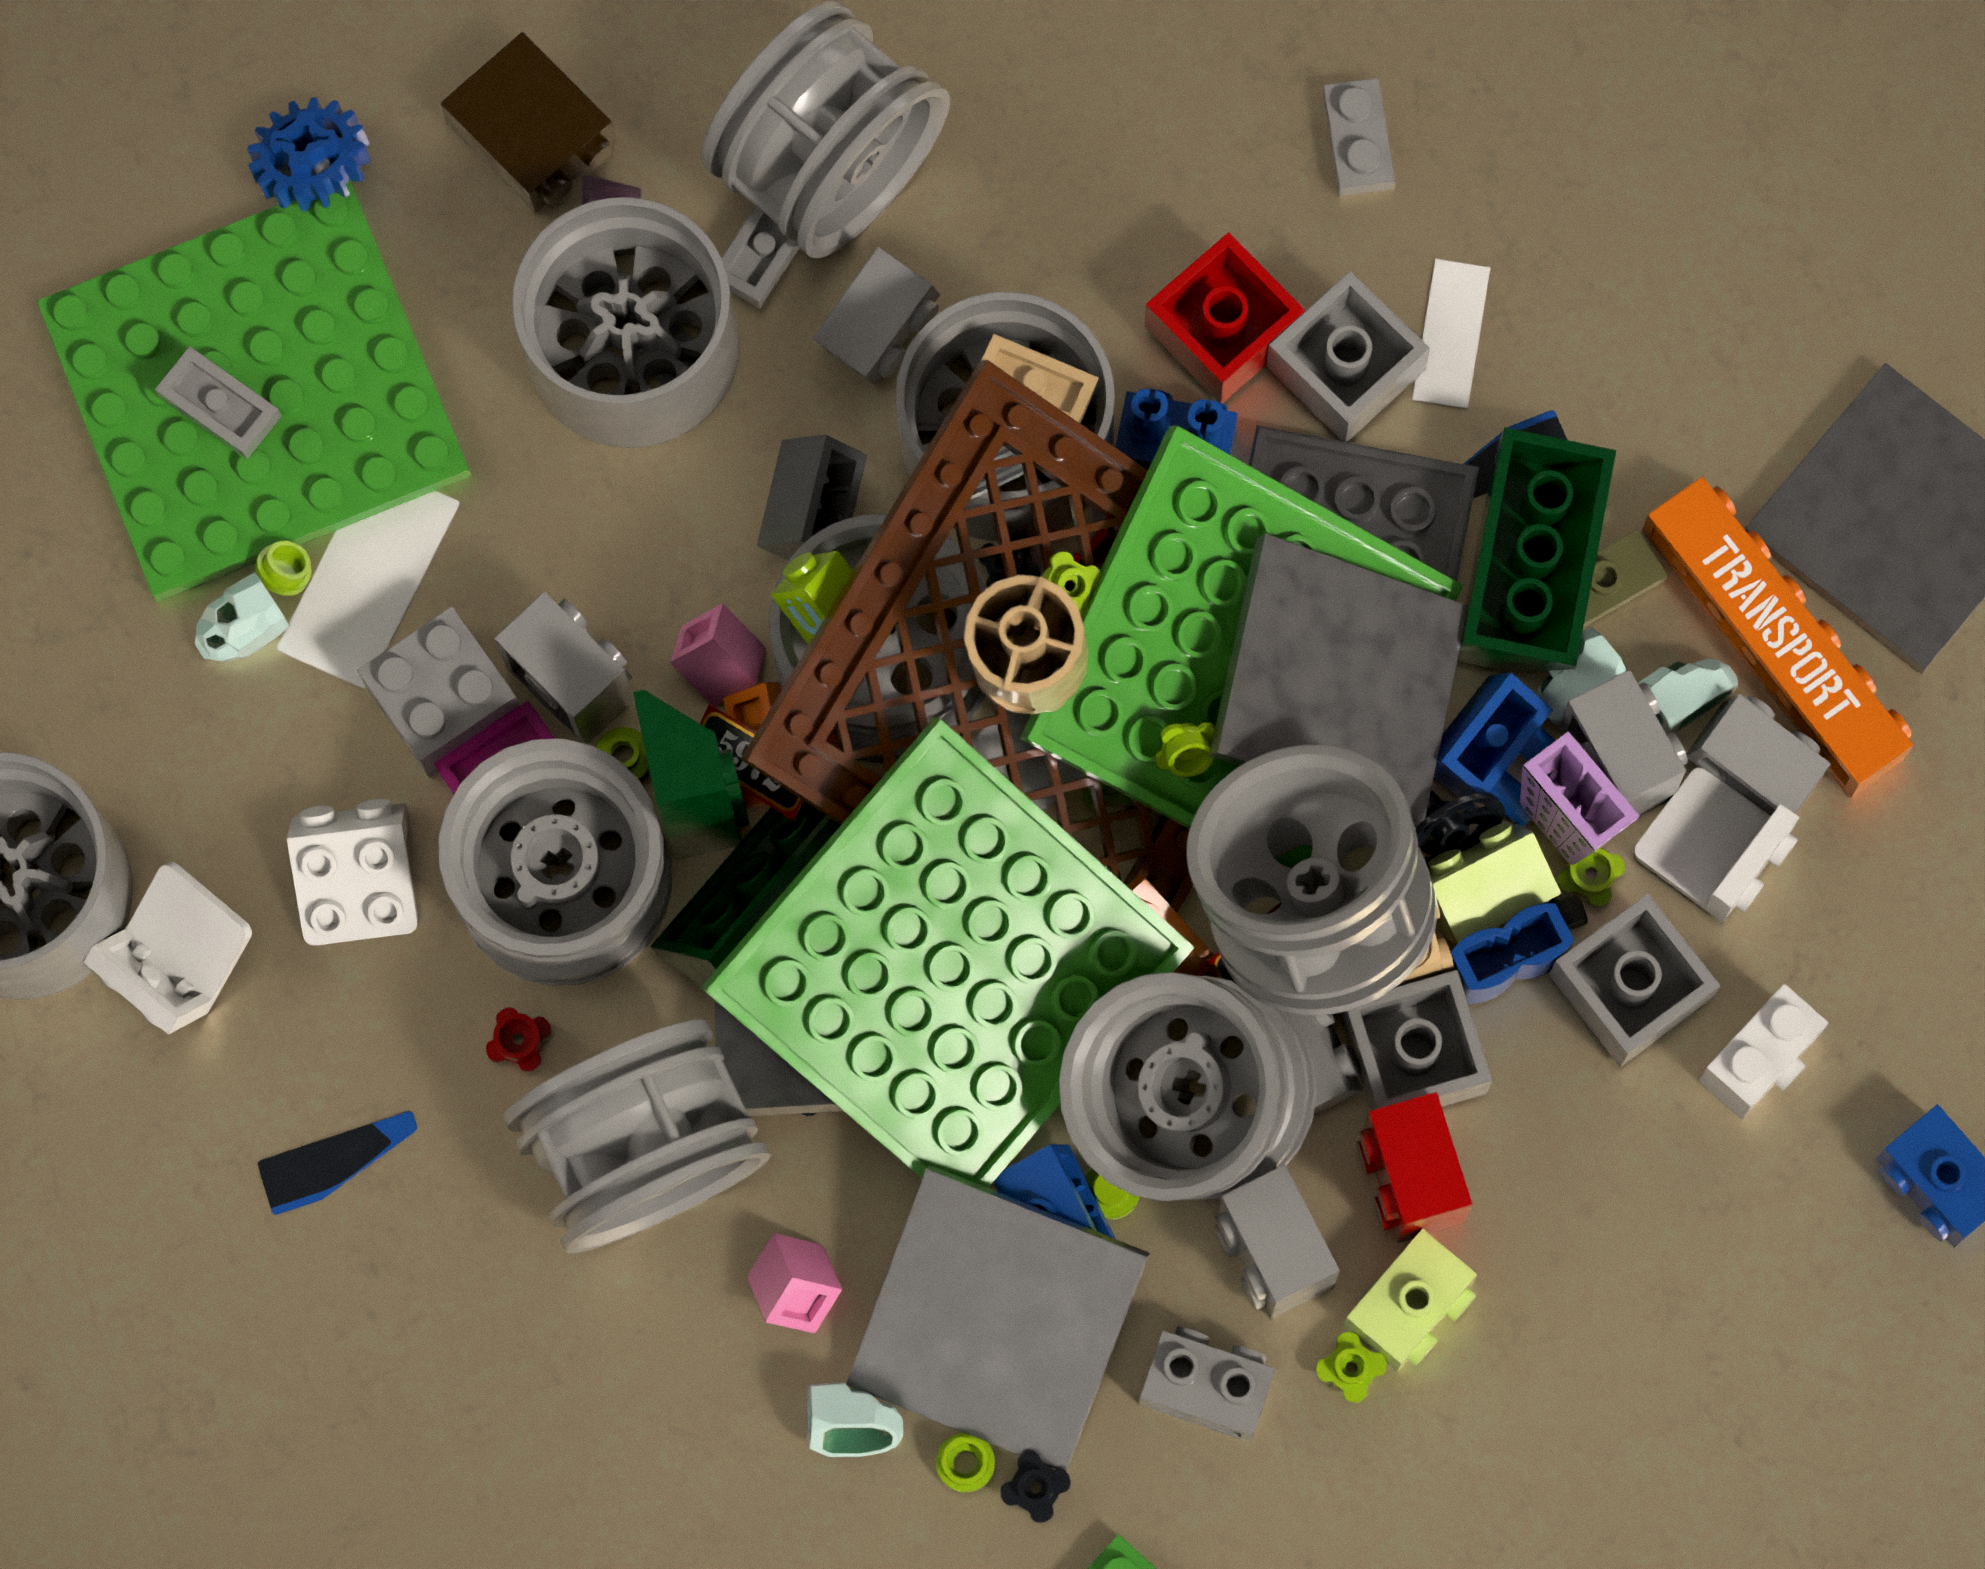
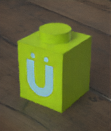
(811, 589)

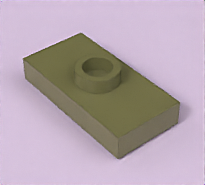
(1622, 574)

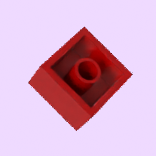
(1221, 317)
(1414, 1168)

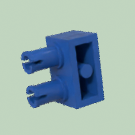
(1152, 411)
(1488, 736)

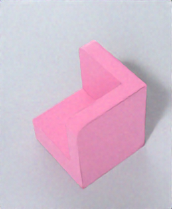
(718, 654)
(794, 1283)

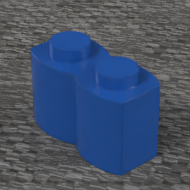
(1521, 950)

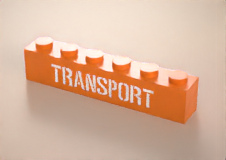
(1778, 635)

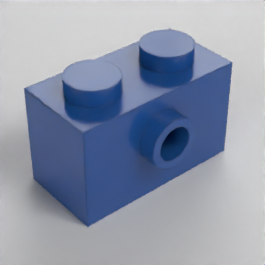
(1940, 1174)
(1055, 1184)

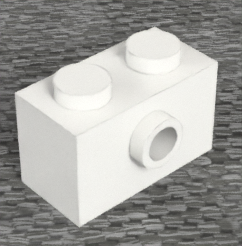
(1764, 1052)

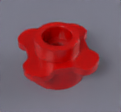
(508, 1026)

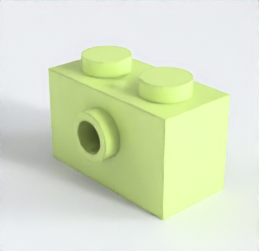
(1490, 881)
(1412, 1300)

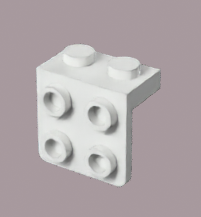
(1715, 844)
(352, 872)
(172, 950)

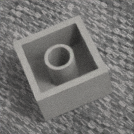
(1347, 357)
(565, 668)
(438, 688)
(1626, 741)
(1634, 980)
(1418, 1044)
(1276, 1243)

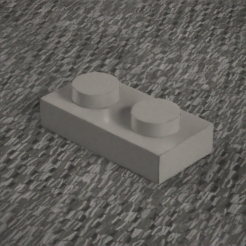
(1358, 137)
(757, 258)
(218, 402)

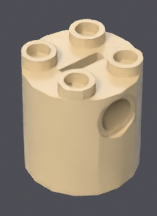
(1026, 644)

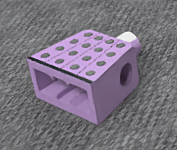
(1577, 802)

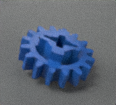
(309, 154)

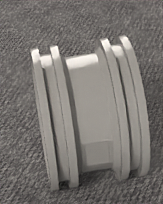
(522, 789)
(1107, 1106)

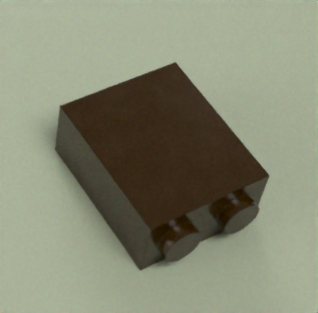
(529, 123)

